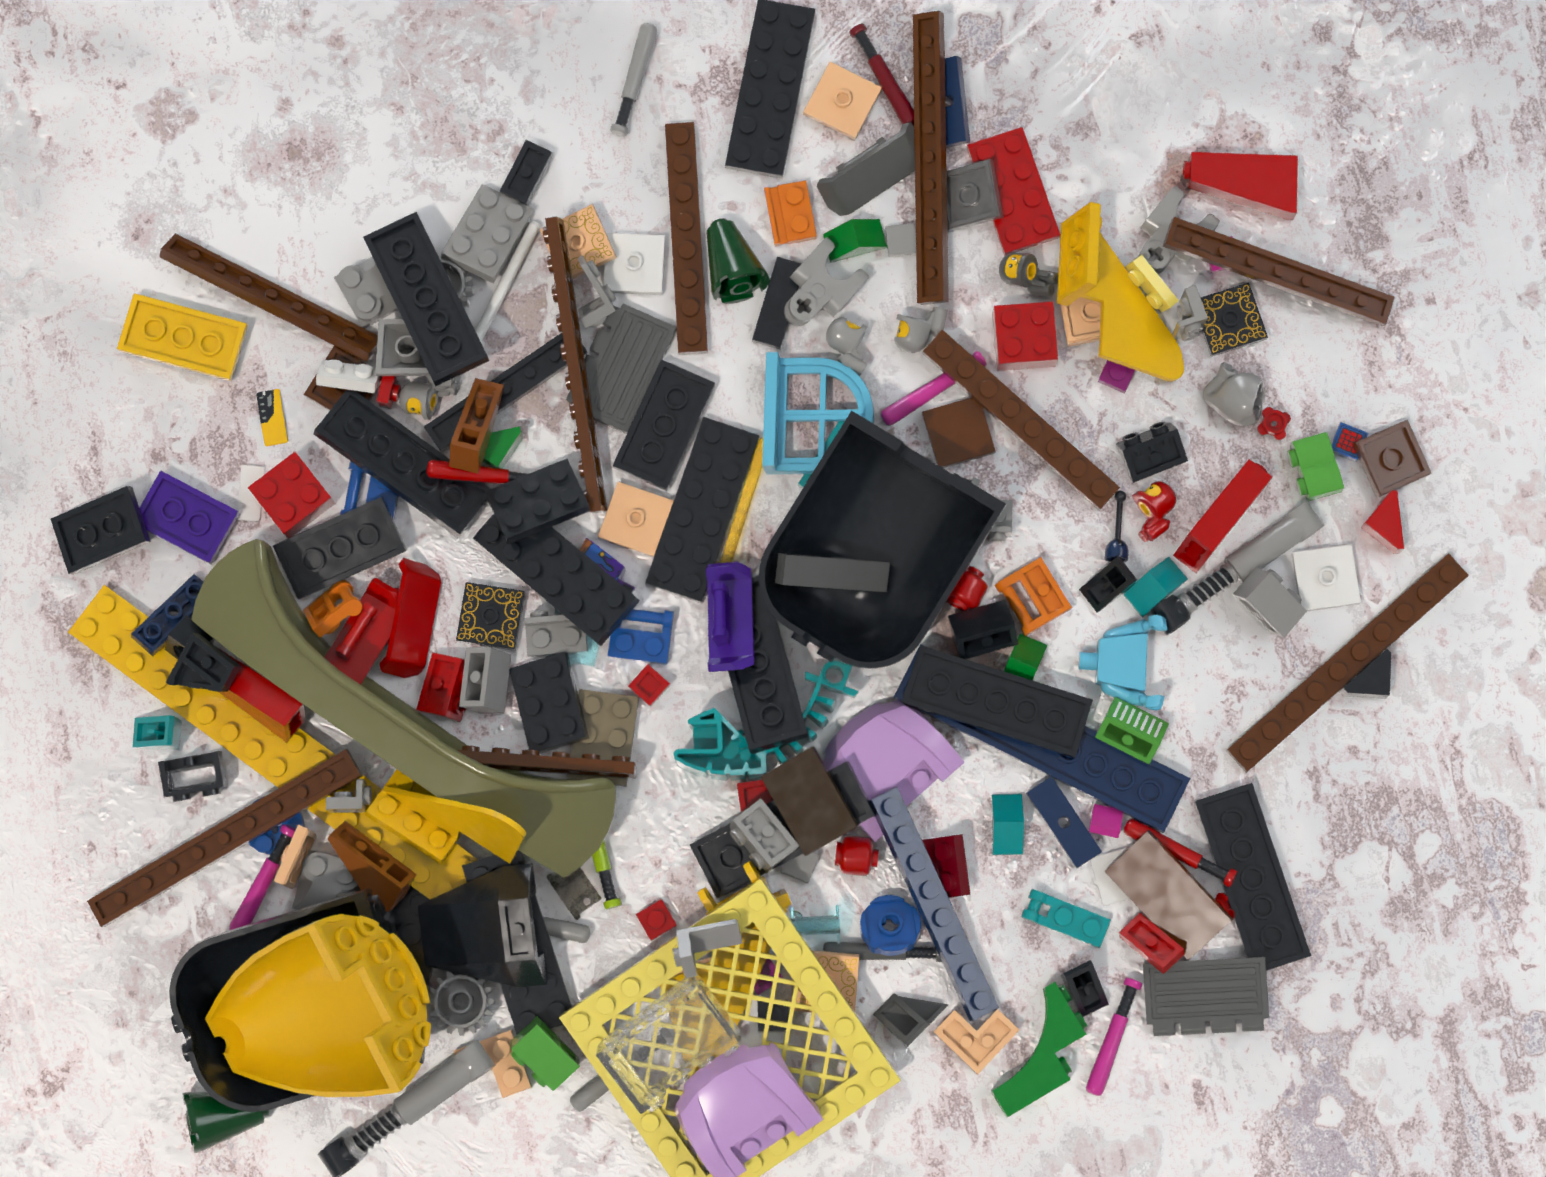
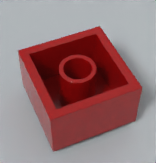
(1025, 336)
(291, 495)

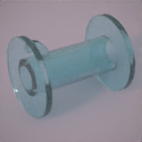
(816, 924)

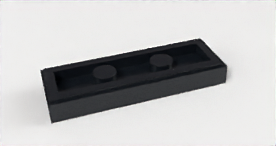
(772, 321)

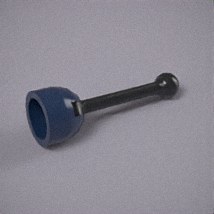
(1116, 546)

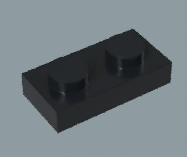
(526, 172)

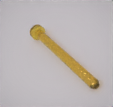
(743, 505)

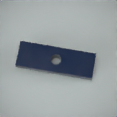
(956, 114)
(155, 629)
(1052, 806)

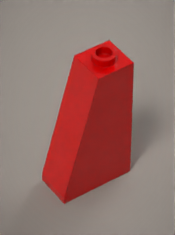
(1248, 180)
(1222, 515)
(266, 702)

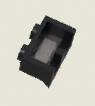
(192, 775)

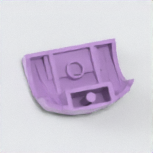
(891, 749)
(742, 1108)

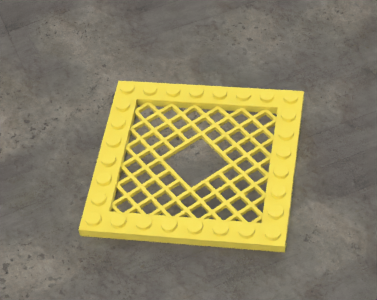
(755, 905)

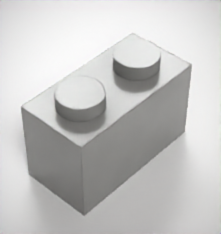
(1270, 601)
(485, 680)

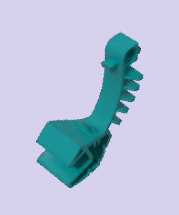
(723, 750)

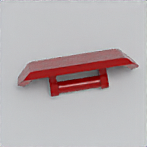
(412, 620)
(366, 633)

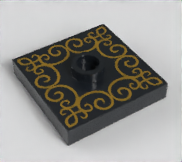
(1232, 320)
(490, 616)

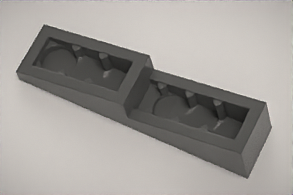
(832, 572)

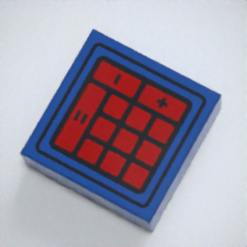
(1344, 439)

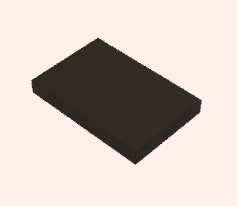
(809, 801)

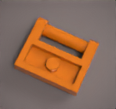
(1042, 591)
(325, 615)

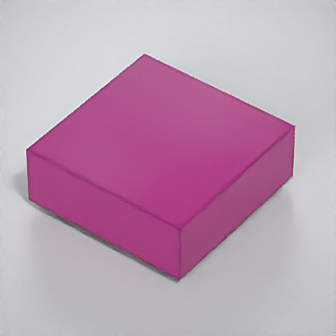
(1105, 821)

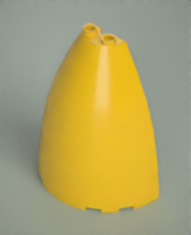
(326, 1011)

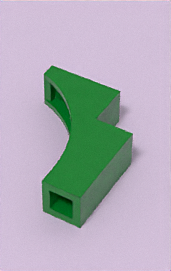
(1044, 1069)

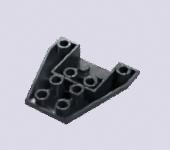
(486, 929)

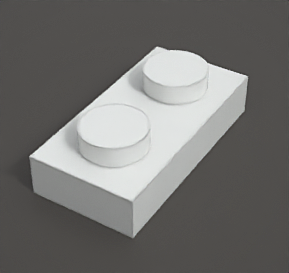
(347, 376)

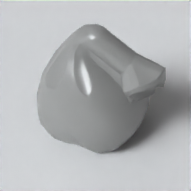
(1235, 395)

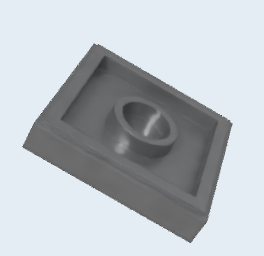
(972, 195)

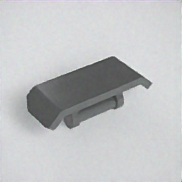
(870, 172)

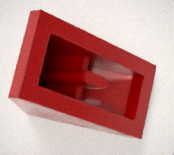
(1386, 525)

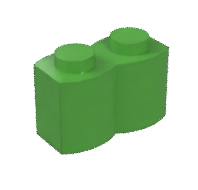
(1316, 467)

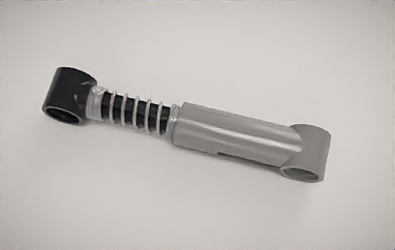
(1258, 553)
(409, 1107)

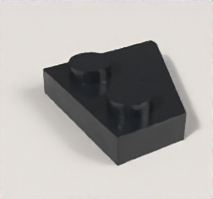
(203, 666)

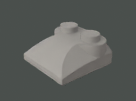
(366, 292)
(322, 879)

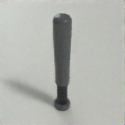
(866, 954)

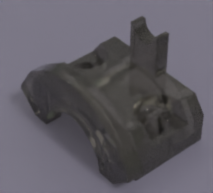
(574, 891)

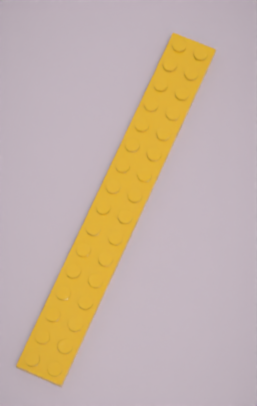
(107, 631)

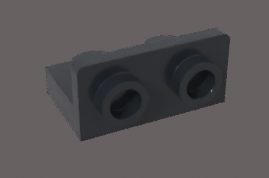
(1152, 451)

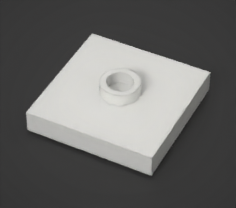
(637, 264)
(1326, 577)

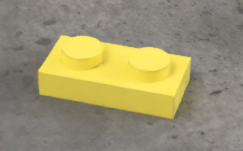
(1157, 291)

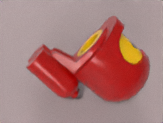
(1155, 504)

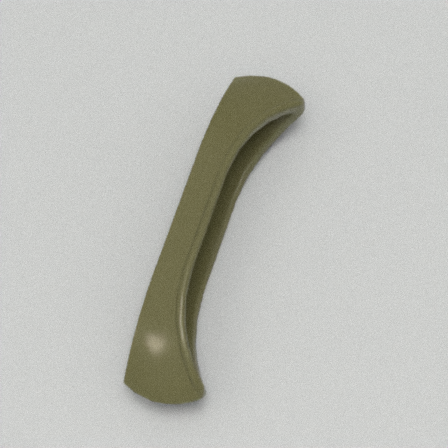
(260, 622)

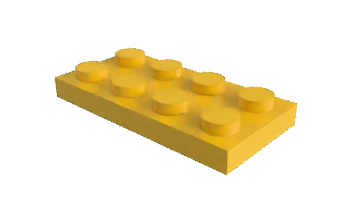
(182, 337)

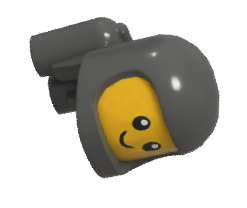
(1023, 271)

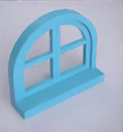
(777, 415)

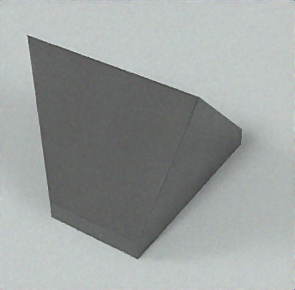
(908, 1016)

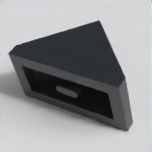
(1108, 584)
(1372, 681)
(1085, 988)

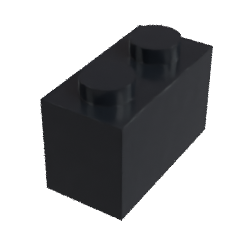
(983, 629)

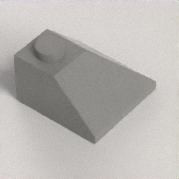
(397, 351)

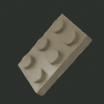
(610, 728)

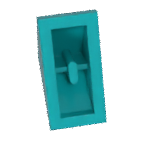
(1155, 586)
(157, 732)
(1007, 824)

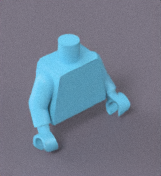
(1122, 662)

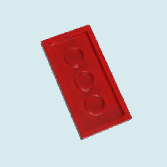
(1023, 199)

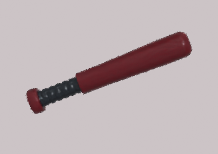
(891, 88)

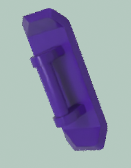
(730, 616)

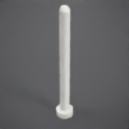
(506, 280)

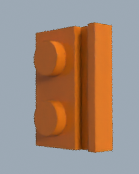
(790, 213)

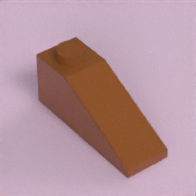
(475, 426)
(371, 865)

